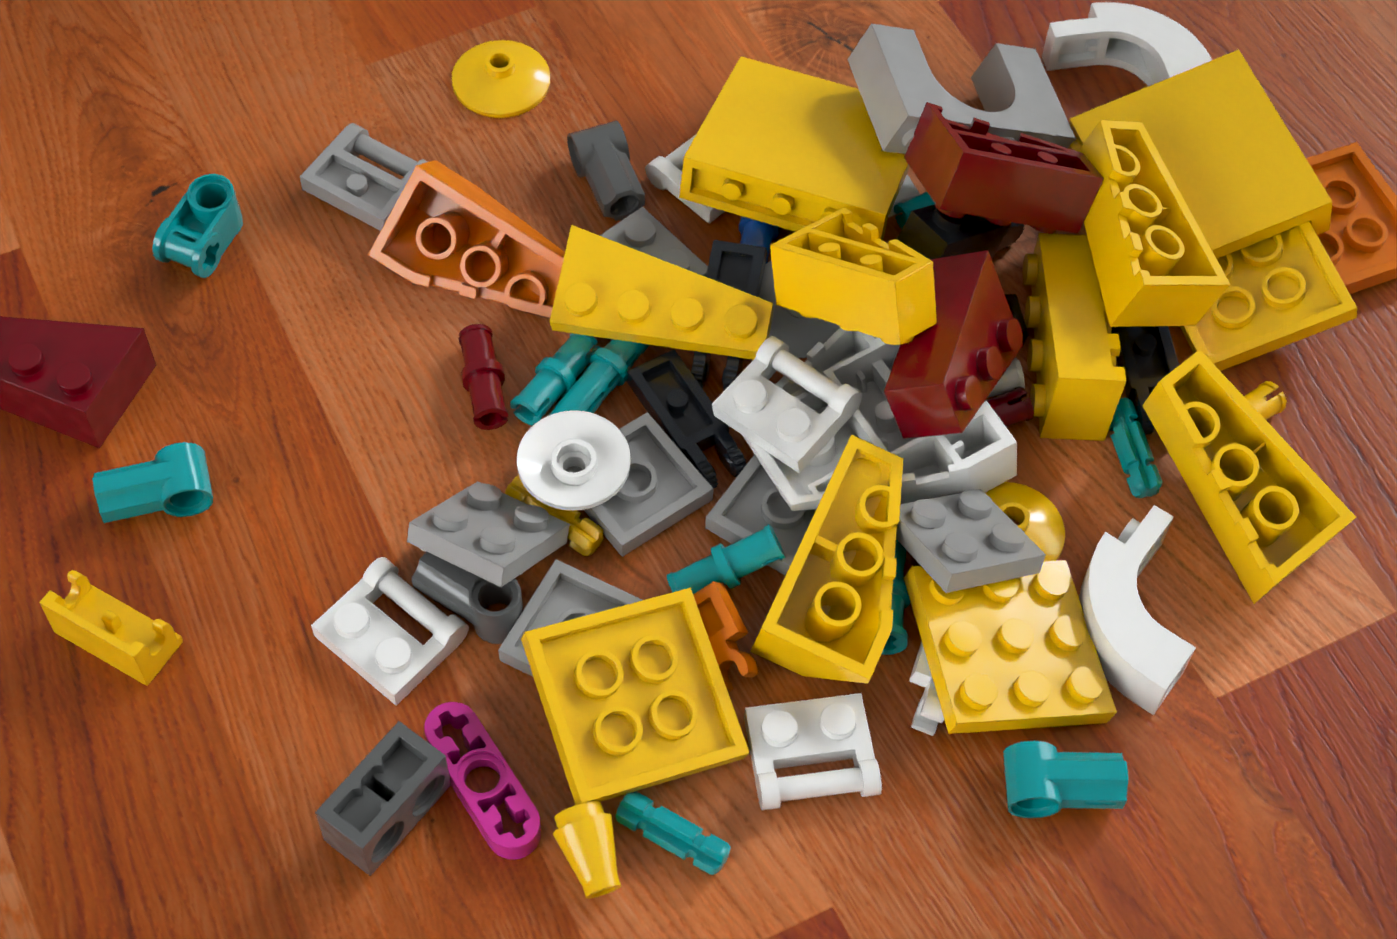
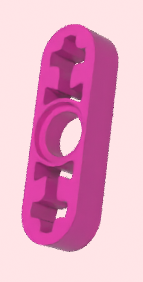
(518, 805)

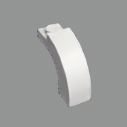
(1124, 38)
(1132, 647)

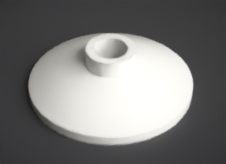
(569, 441)

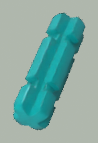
(1134, 451)
(673, 832)

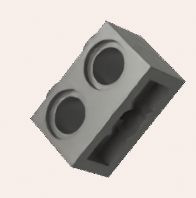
(384, 798)

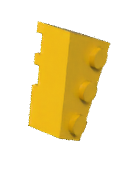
(855, 279)

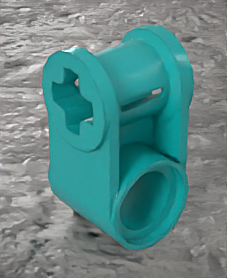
(200, 226)

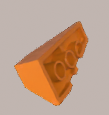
(467, 242)

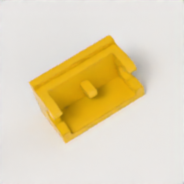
(111, 629)

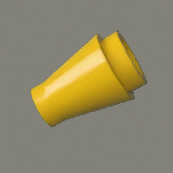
(589, 847)

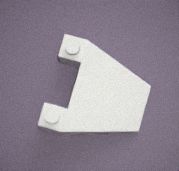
(931, 464)

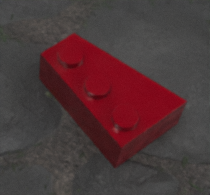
(1000, 177)
(958, 361)
(72, 374)

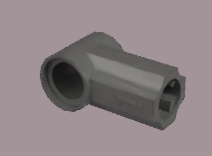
(604, 159)
(470, 596)

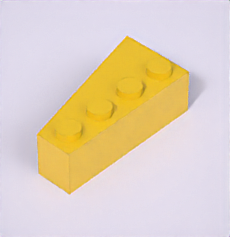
(1143, 235)
(1071, 341)
(1243, 476)

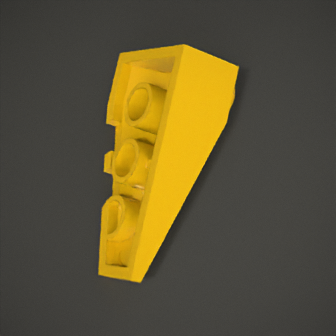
(839, 587)

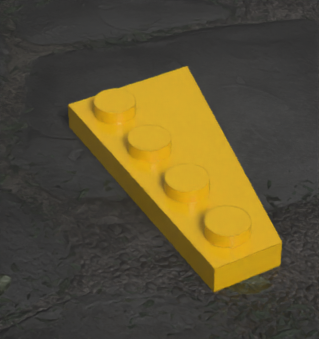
(645, 300)

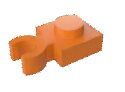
(723, 630)

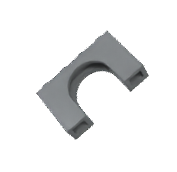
(899, 83)

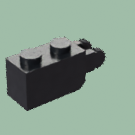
(943, 236)

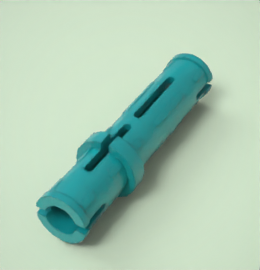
(605, 372)

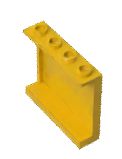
(790, 152)
(1223, 152)

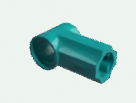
(171, 482)
(1048, 780)

